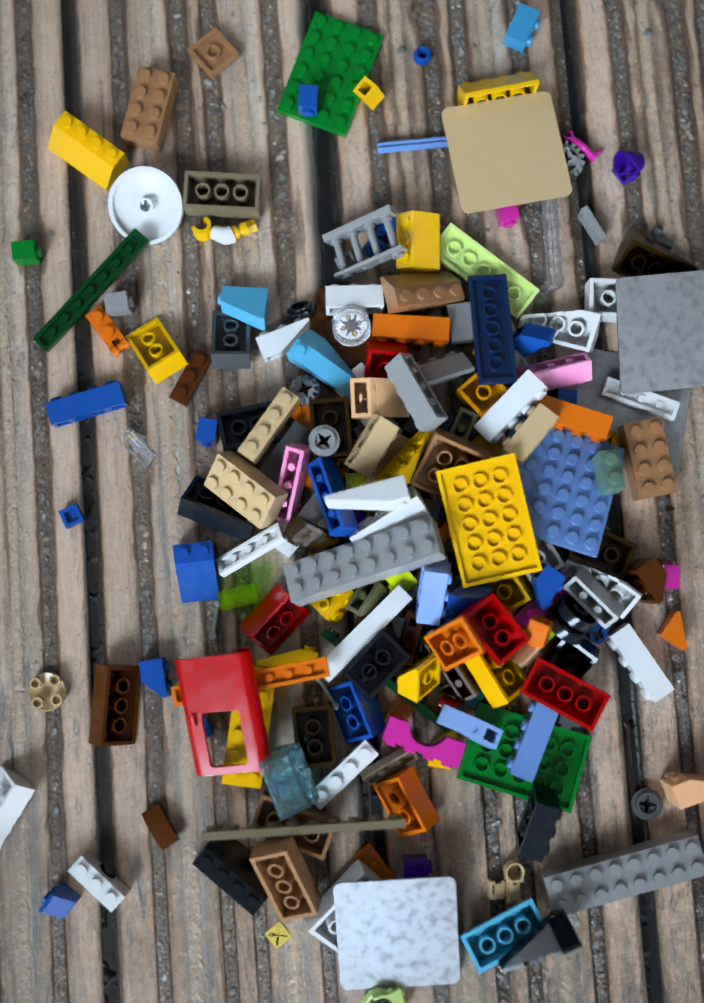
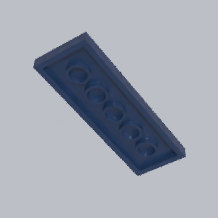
(492, 329)

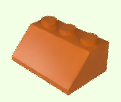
(406, 795)

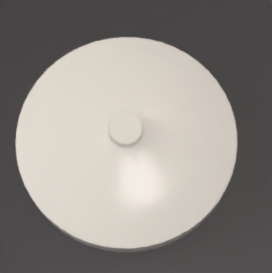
(146, 201)

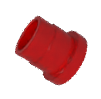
(448, 701)

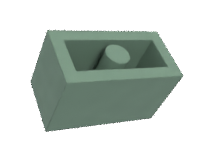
(608, 472)

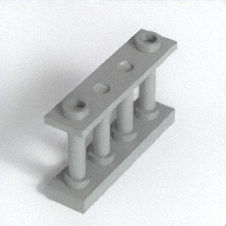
(351, 231)

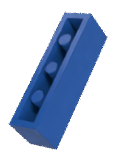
(86, 404)
(326, 481)

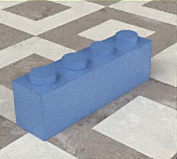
(532, 741)

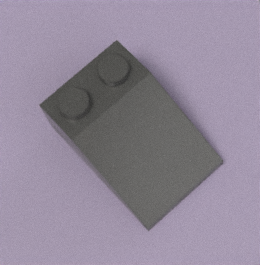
(230, 342)

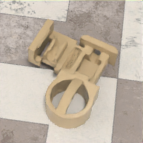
(507, 888)

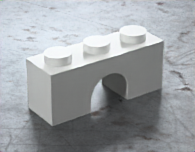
(103, 888)

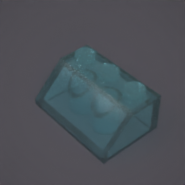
(289, 780)

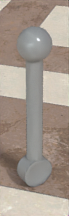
(213, 635)
(335, 705)

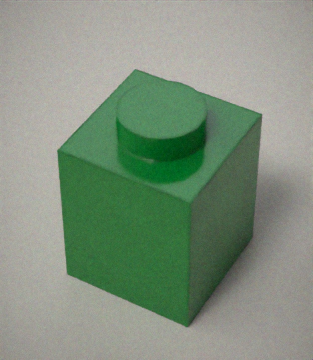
(26, 252)

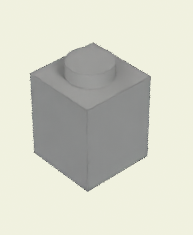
(118, 303)

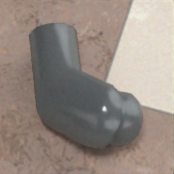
(657, 236)

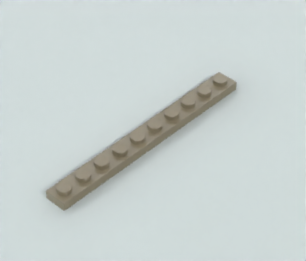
(294, 827)

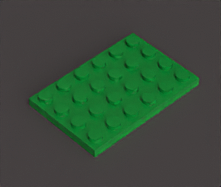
(336, 60)
(558, 769)

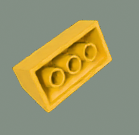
(497, 88)
(87, 151)

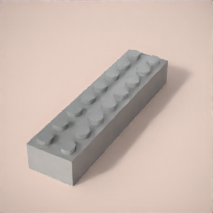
(364, 561)
(624, 872)

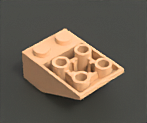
(376, 397)

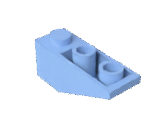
(470, 727)

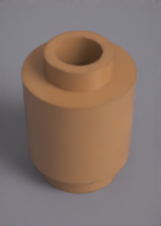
(525, 656)

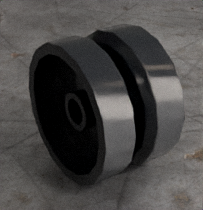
(570, 620)

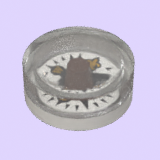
(351, 325)

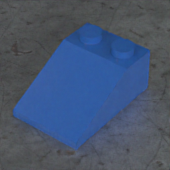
(196, 571)

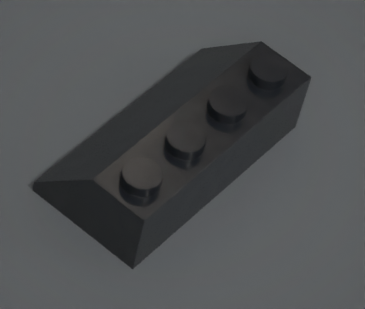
(208, 509)
(231, 870)

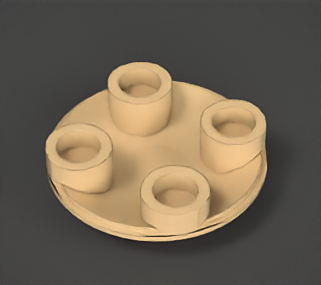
(47, 691)

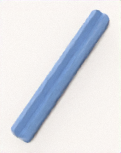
(411, 144)

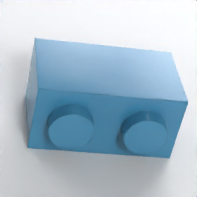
(521, 28)

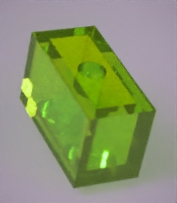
(239, 596)

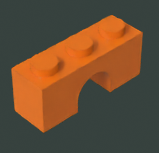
(537, 630)

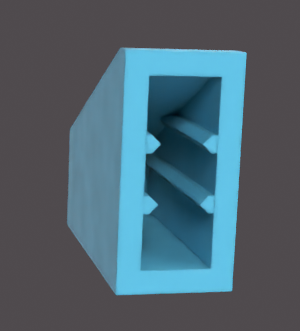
(245, 304)

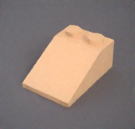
(683, 789)

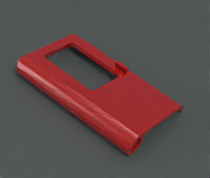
(220, 685)

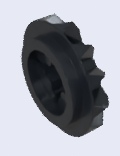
(301, 309)

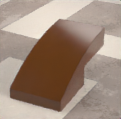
(160, 827)

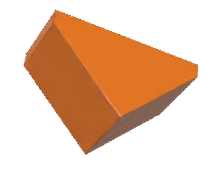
(673, 630)

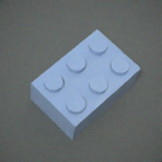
(433, 592)

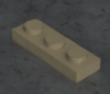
(387, 766)

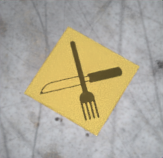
(278, 935)

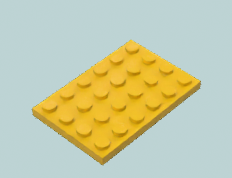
(488, 520)

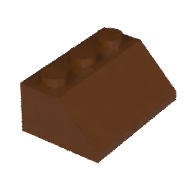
(648, 578)

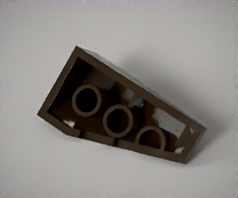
(643, 256)
(310, 534)

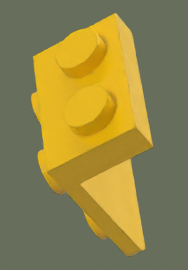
(333, 607)

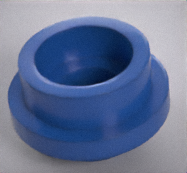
(422, 50)

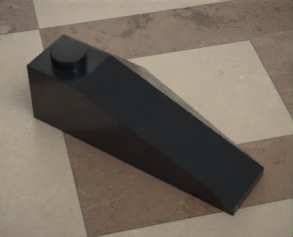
(549, 936)

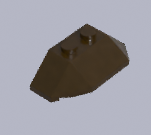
(454, 683)

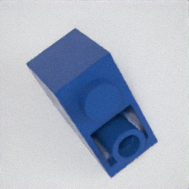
(531, 338)
(545, 585)
(155, 675)
(59, 901)

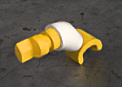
(224, 235)

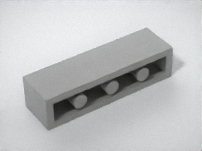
(415, 392)

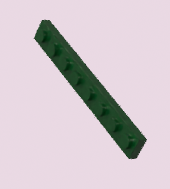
(91, 290)
(423, 707)

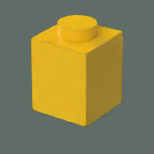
(368, 93)

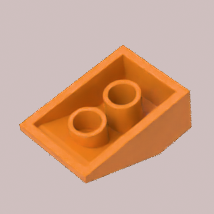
(454, 643)

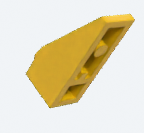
(295, 655)

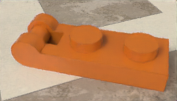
(107, 330)

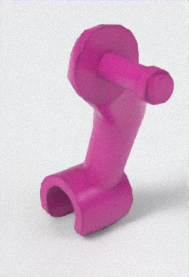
(584, 148)

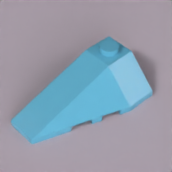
(320, 360)

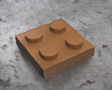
(213, 53)

